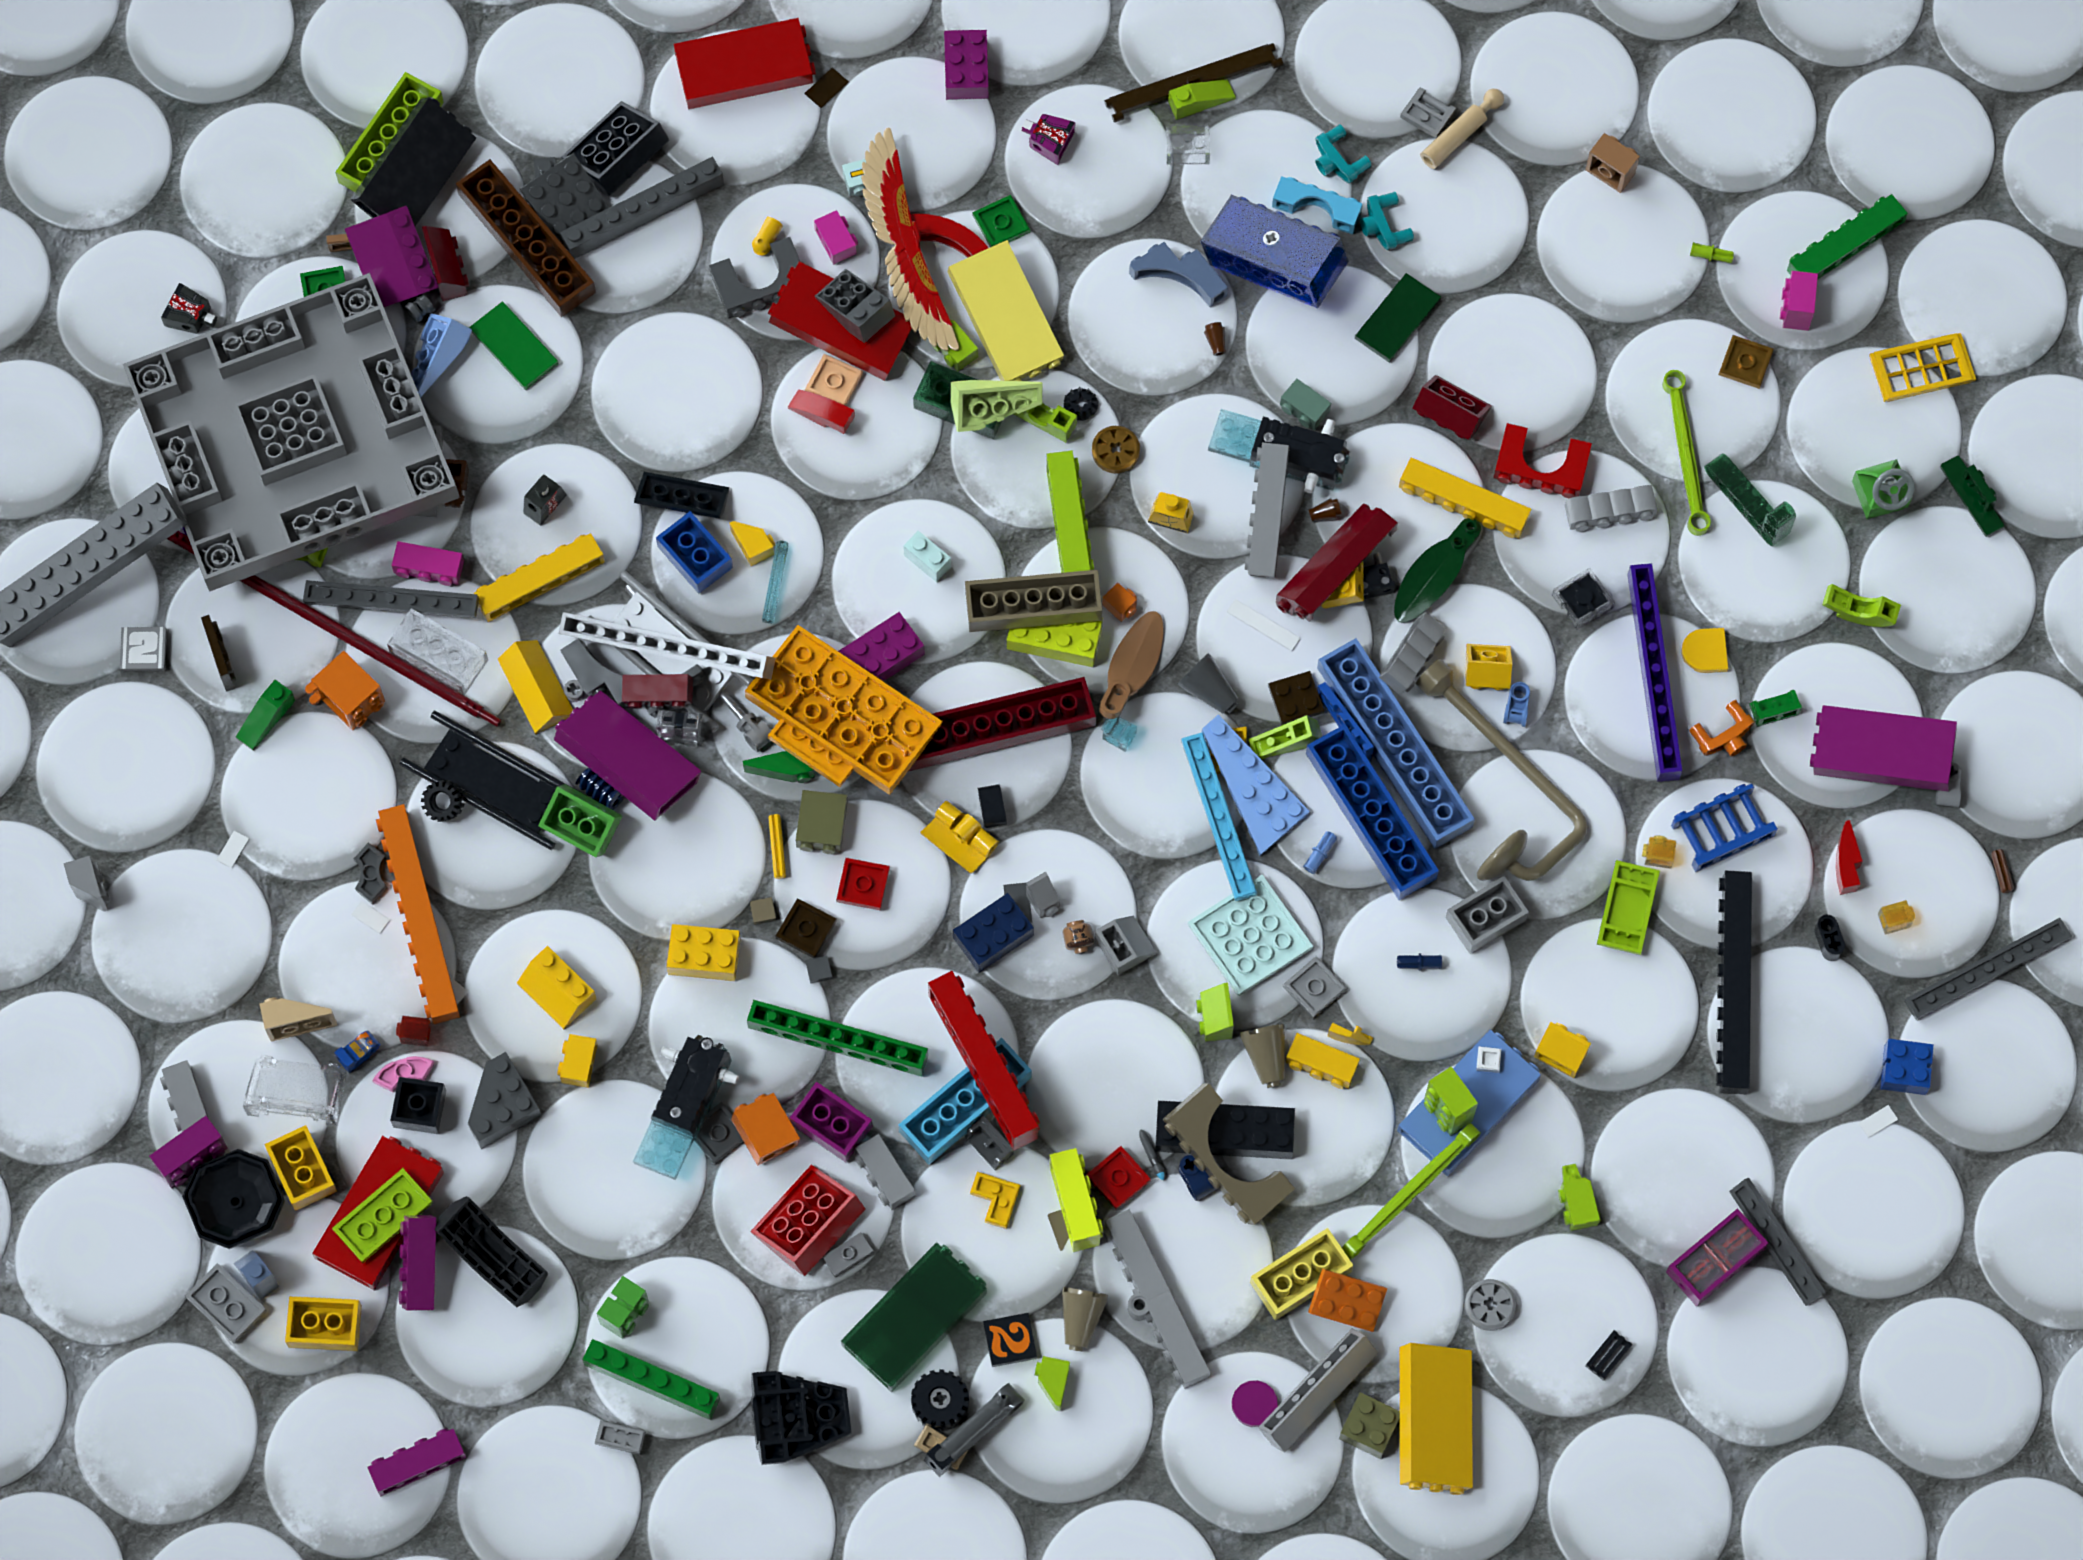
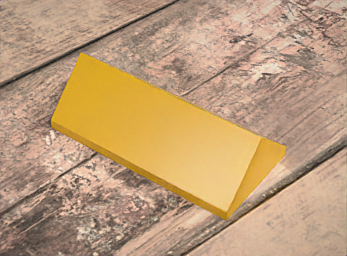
(535, 685)

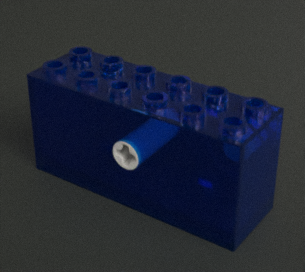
(1274, 250)

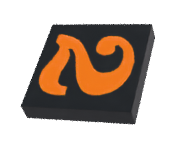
(1010, 1339)

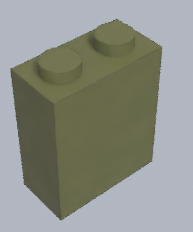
(821, 821)

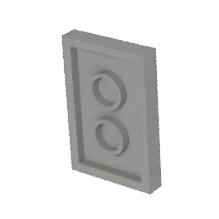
(225, 1303)

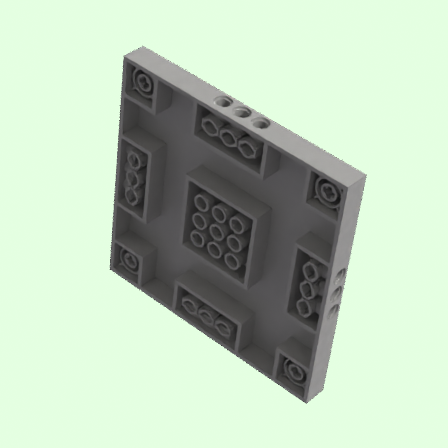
(290, 431)

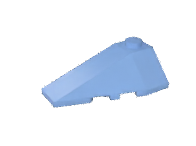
(442, 343)

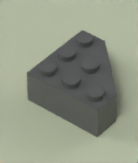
(500, 1102)

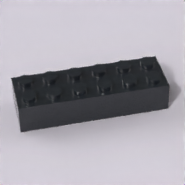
(1237, 1131)

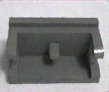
(989, 1143)

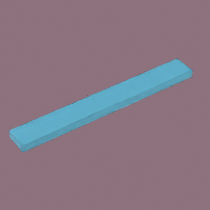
(1219, 817)

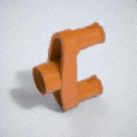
(1729, 739)

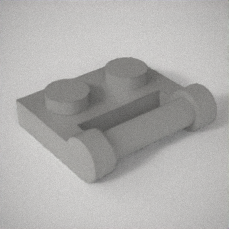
(1424, 117)

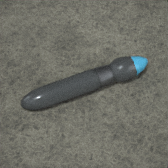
(1150, 1151)

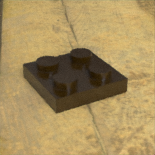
(1295, 697)
(806, 928)

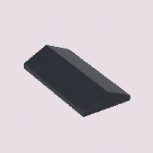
(682, 495)

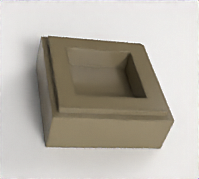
(762, 911)

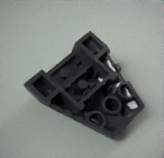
(796, 1415)

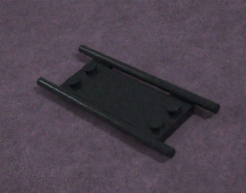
(489, 782)

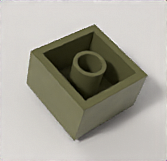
(1370, 1425)

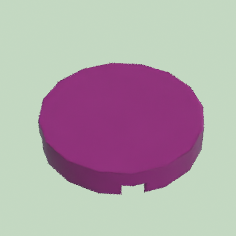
(1253, 1403)

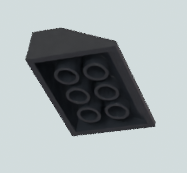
(618, 146)

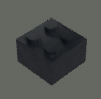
(418, 1105)

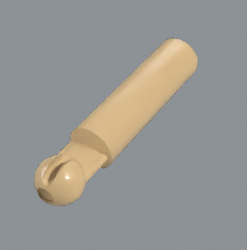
(1461, 129)

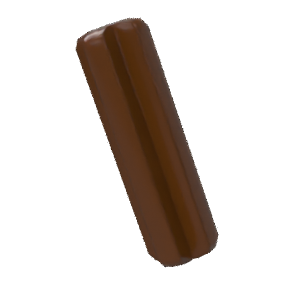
(2002, 871)

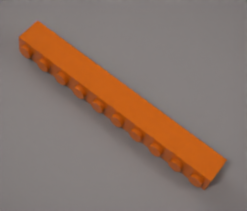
(418, 914)

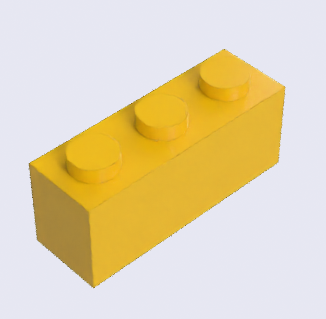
(1322, 1061)

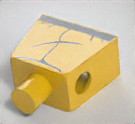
(1171, 512)

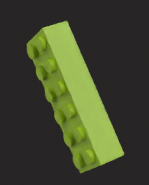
(383, 129)
(1068, 512)

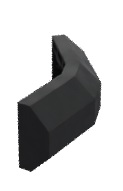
(490, 1252)

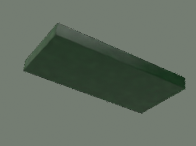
(1397, 317)

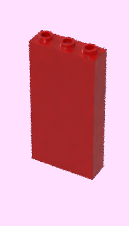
(744, 63)
(809, 320)
(382, 1165)

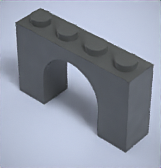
(741, 299)

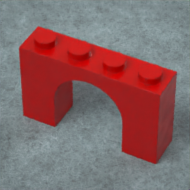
(1513, 468)

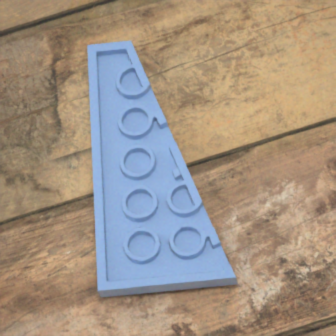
(1257, 792)

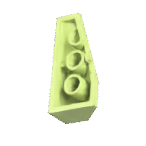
(987, 401)

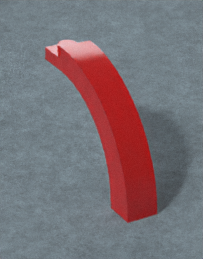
(949, 233)

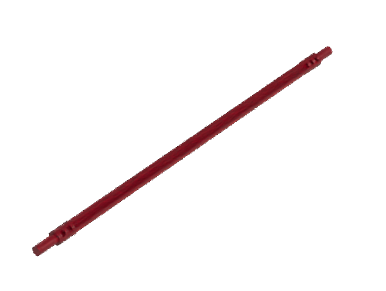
(357, 641)

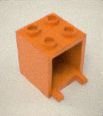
(346, 691)

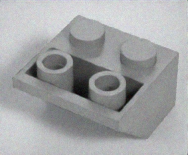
(87, 882)
(1124, 943)

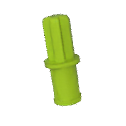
(1710, 252)

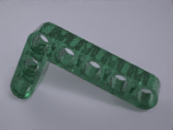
(1768, 522)

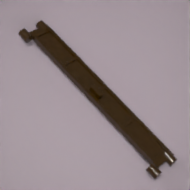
(1214, 71)

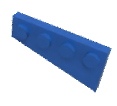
(1341, 716)

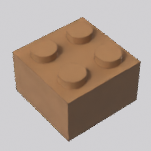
(1612, 162)

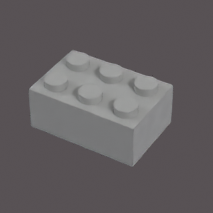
(1487, 914)

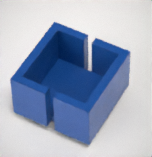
(1908, 1066)

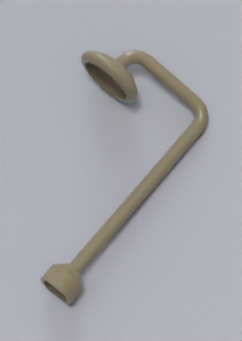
(1438, 681)

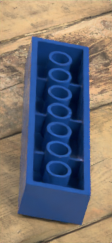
(1372, 812)

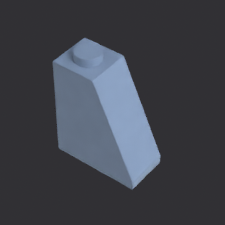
(256, 1274)

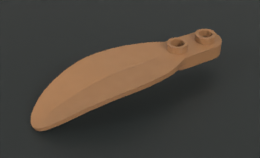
(1132, 663)

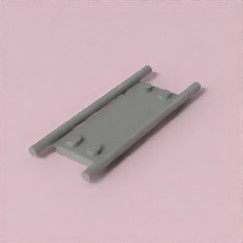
(644, 614)

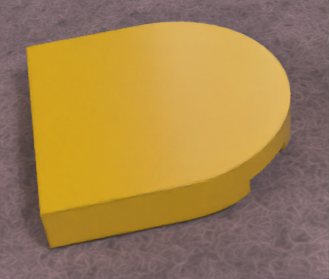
(1706, 650)

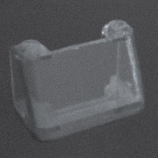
(295, 1089)

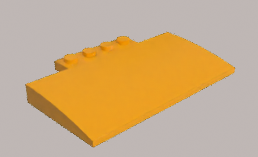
(840, 714)

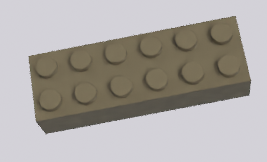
(1033, 600)

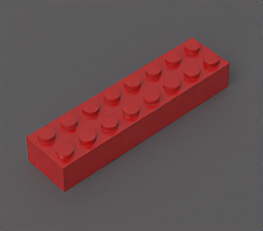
(983, 1060)

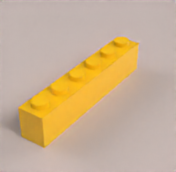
(1464, 498)
(539, 577)

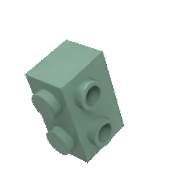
(1305, 404)

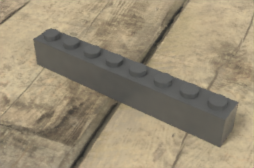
(642, 208)

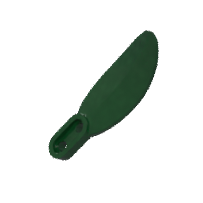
(1434, 572)

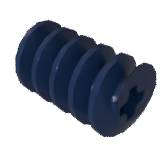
(599, 789)

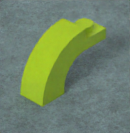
(1861, 610)

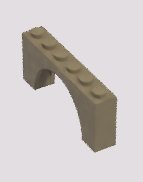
(1191, 1125)

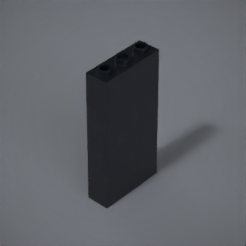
(415, 162)

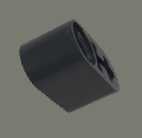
(992, 806)
(1824, 938)

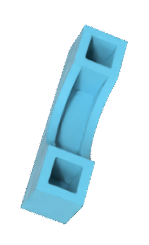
(1294, 194)

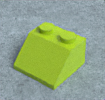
(1216, 1013)

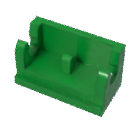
(1775, 708)

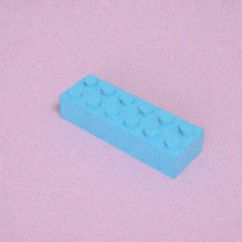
(954, 1109)

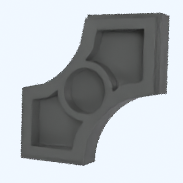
(370, 882)

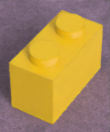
(578, 1060)

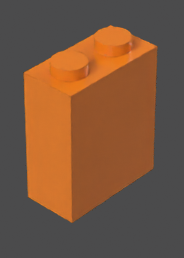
(765, 1128)

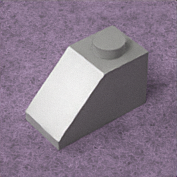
(1042, 895)

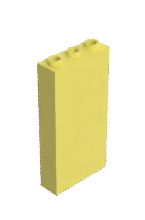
(1005, 313)

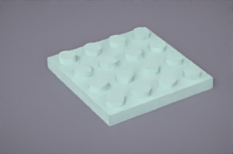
(1250, 937)

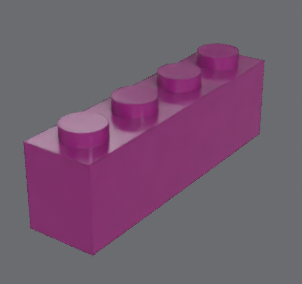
(418, 1262)
(416, 1462)

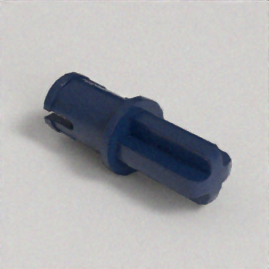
(1419, 961)

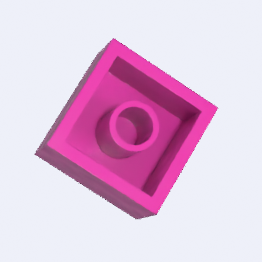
(1798, 300)

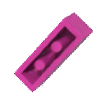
(427, 563)

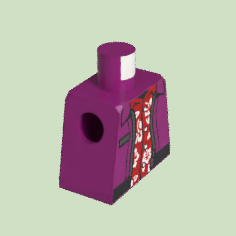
(1050, 136)

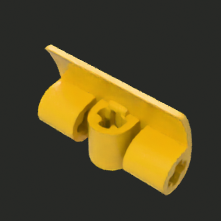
(960, 837)

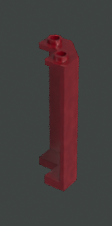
(1335, 561)

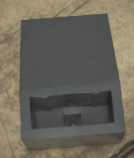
(856, 305)

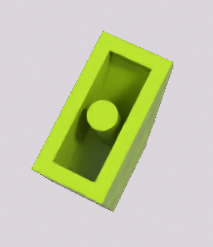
(1052, 1379)

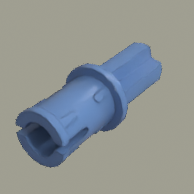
(1320, 852)

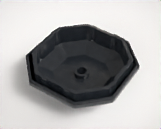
(230, 1178)

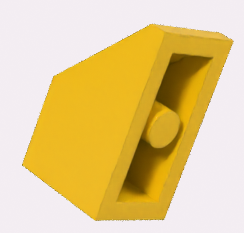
(753, 542)

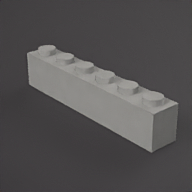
(1268, 510)
(1318, 1390)

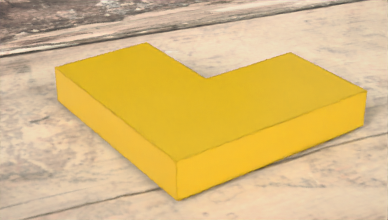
(1000, 1193)

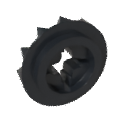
(1088, 408)

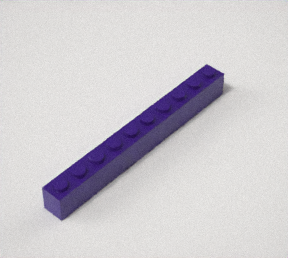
(1654, 672)

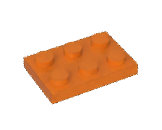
(1347, 1300)

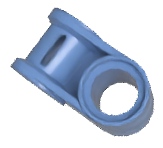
(1517, 708)

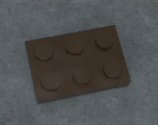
(219, 652)

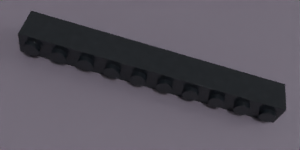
(1735, 982)

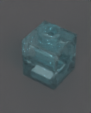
(1119, 732)

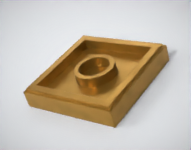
(1746, 361)

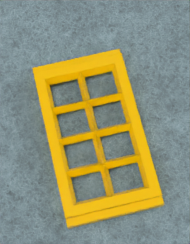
(1883, 376)

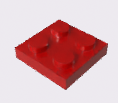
(863, 884)
(1118, 1177)

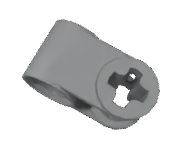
(1953, 796)

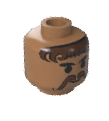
(1078, 936)

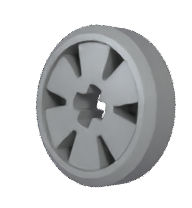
(1490, 1290)

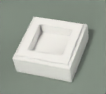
(1488, 1059)

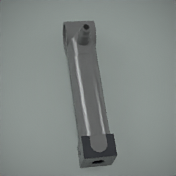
(1002, 1404)

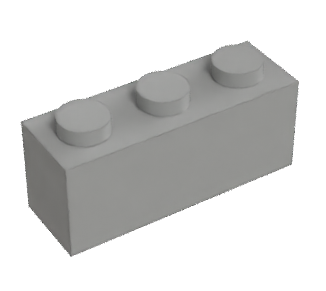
(183, 1094)
(884, 1172)

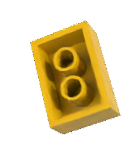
(703, 952)
(300, 1168)
(323, 1323)

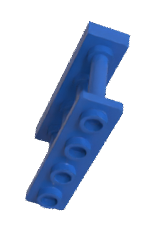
(1723, 848)

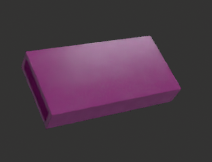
(1884, 748)
(627, 755)

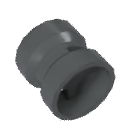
(419, 308)

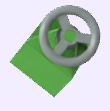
(1883, 488)

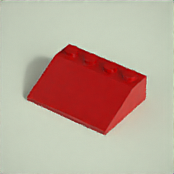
(808, 1219)

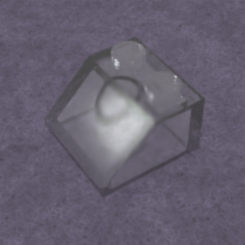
(1187, 144)

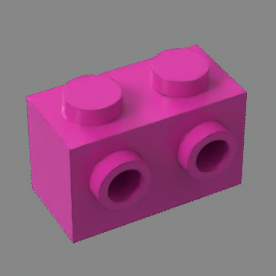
(835, 236)

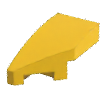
(1343, 1035)

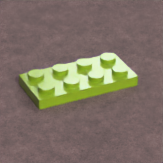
(380, 1215)

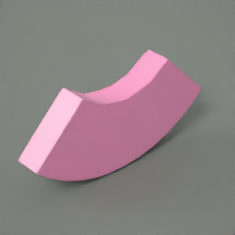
(409, 1067)

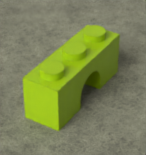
(1056, 421)

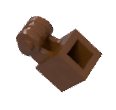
(459, 472)

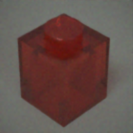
(414, 1030)

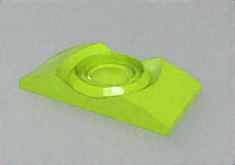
(1628, 907)

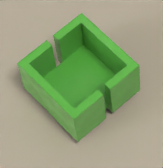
(620, 1313)

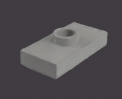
(848, 1254)
(620, 1437)

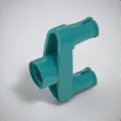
(1332, 160)
(1377, 224)

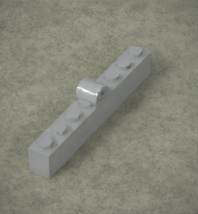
(1156, 1298)

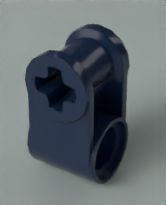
(1195, 1180)

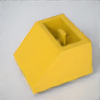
(1562, 1049)

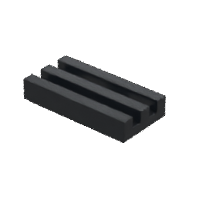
(1620, 1340)

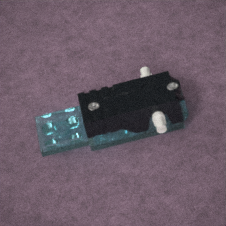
(1312, 458)
(684, 1104)

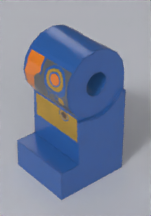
(357, 1051)

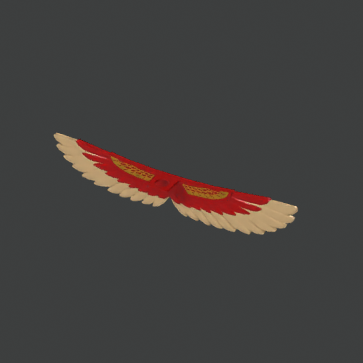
(892, 220)

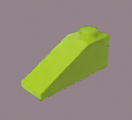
(1199, 97)
(1286, 738)

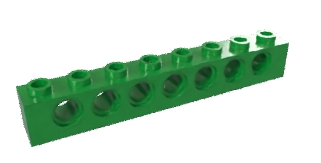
(837, 1038)

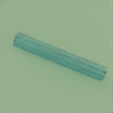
(775, 582)

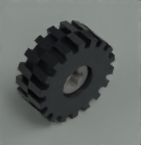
(932, 1413)

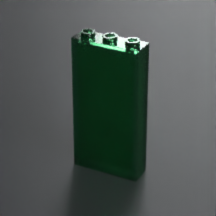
(914, 1316)

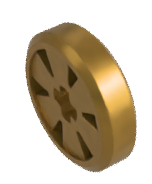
(1117, 461)

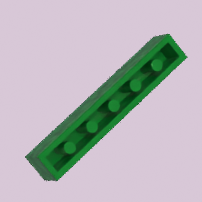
(1850, 238)
(651, 1379)

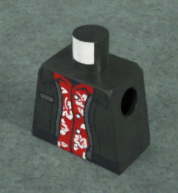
(188, 311)
(545, 497)

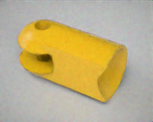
(766, 235)

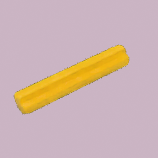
(777, 846)

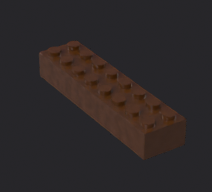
(525, 238)

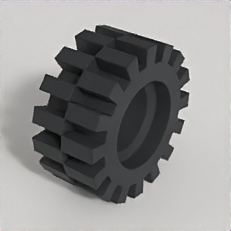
(430, 800)

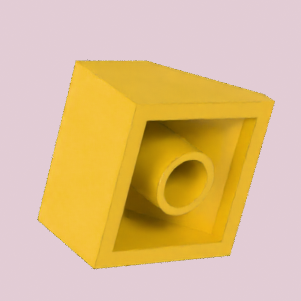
(1488, 666)

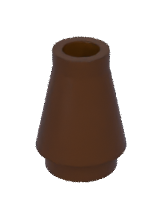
(1216, 337)
(1327, 510)

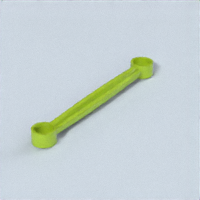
(1686, 452)
(1410, 1191)

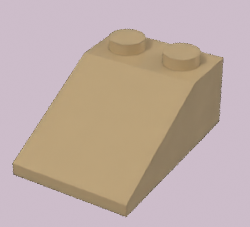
(291, 1018)

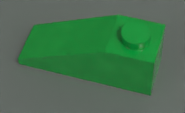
(265, 714)
(779, 766)

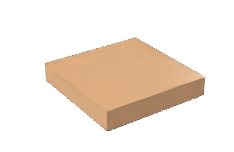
(834, 379)

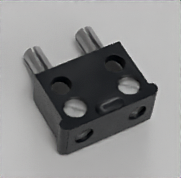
(1377, 579)

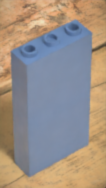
(1493, 1091)

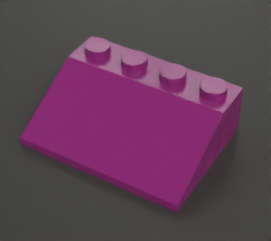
(392, 255)

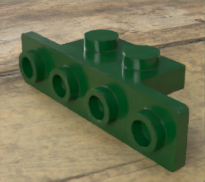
(1974, 493)

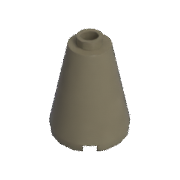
(1267, 1053)
(1081, 1315)

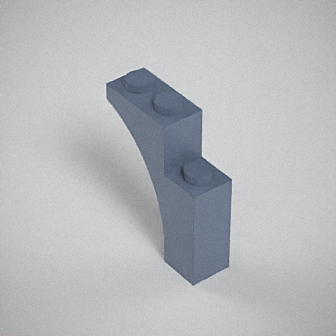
(1189, 270)

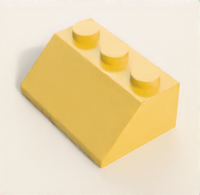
(556, 987)

